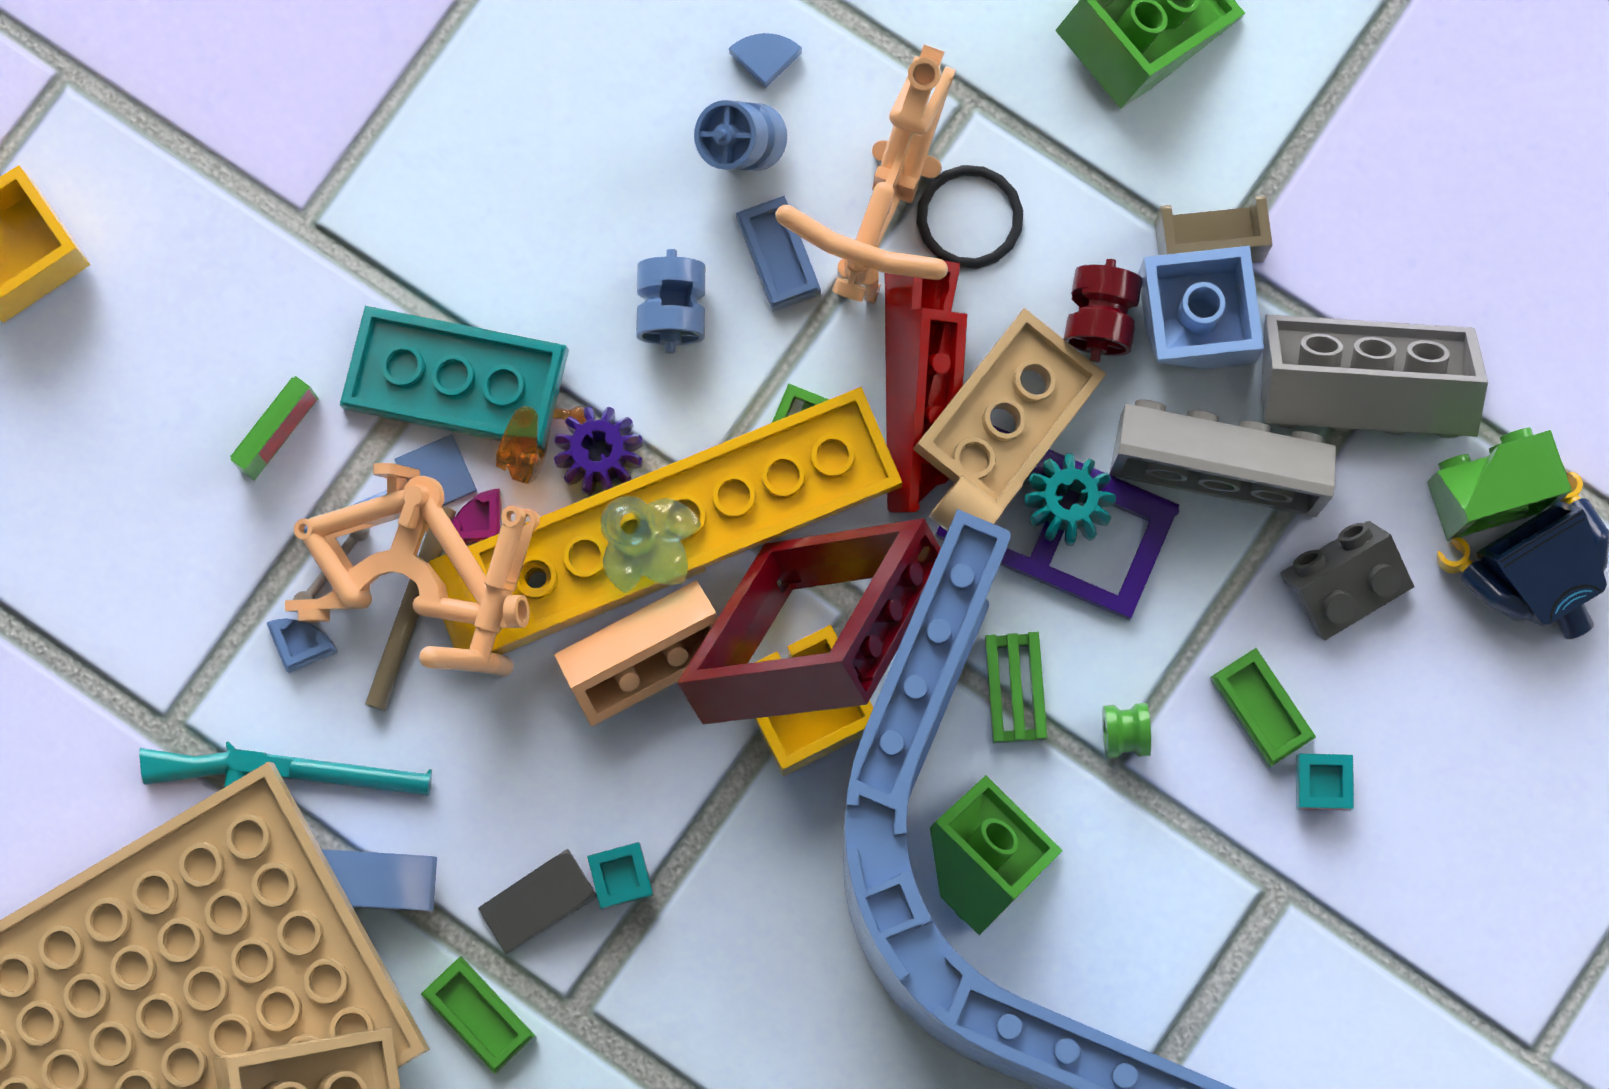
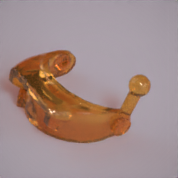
(519, 443)

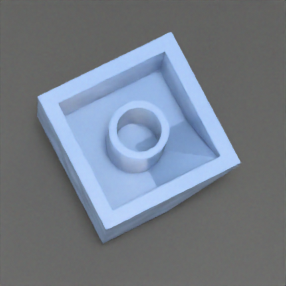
(1202, 308)

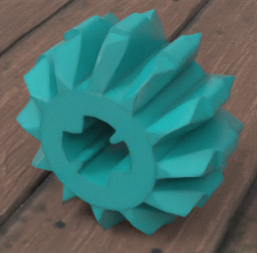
(1062, 482)

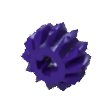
(578, 458)

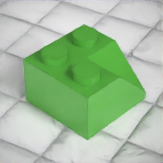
(1508, 485)

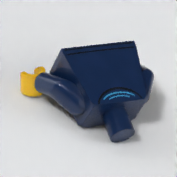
(1542, 566)

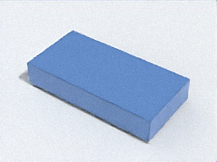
(777, 256)

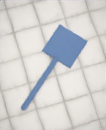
(441, 462)

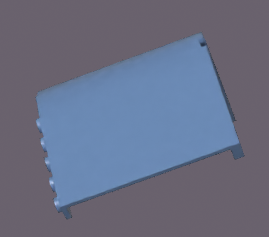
(882, 896)

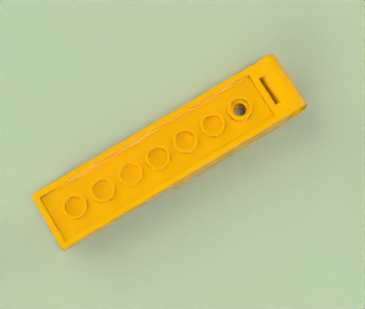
(738, 490)

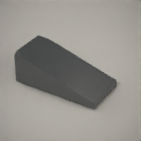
(537, 901)

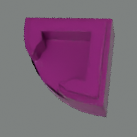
(480, 517)

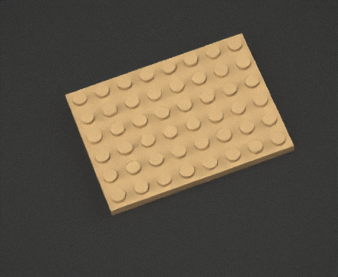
(191, 951)

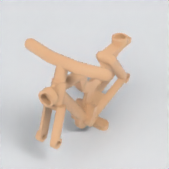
(896, 179)
(418, 506)

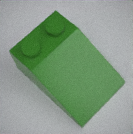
(1141, 42)

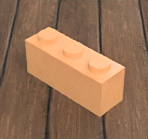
(637, 653)

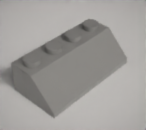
(1372, 376)
(1224, 459)

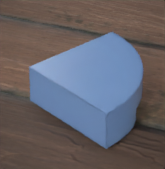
(765, 55)
(299, 643)

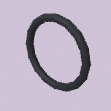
(978, 171)

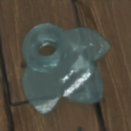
(654, 545)

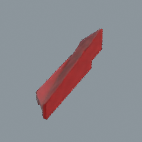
(922, 374)

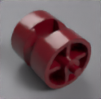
(1103, 302)

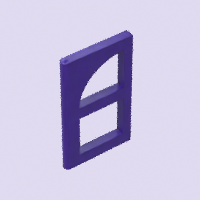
(1130, 498)

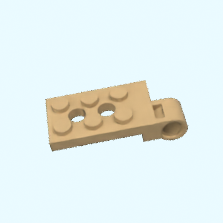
(992, 464)

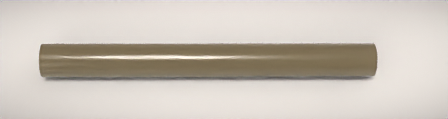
(401, 630)

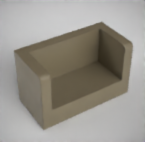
(1215, 230)

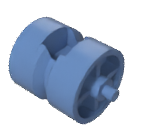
(740, 135)
(670, 306)

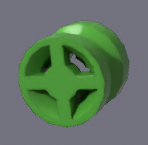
(1126, 730)

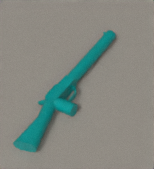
(235, 763)

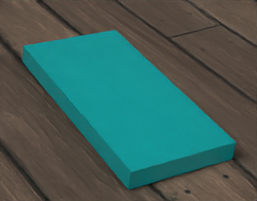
(451, 374)

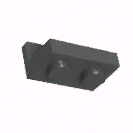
(1348, 578)

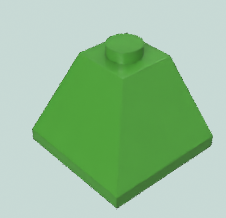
(987, 854)

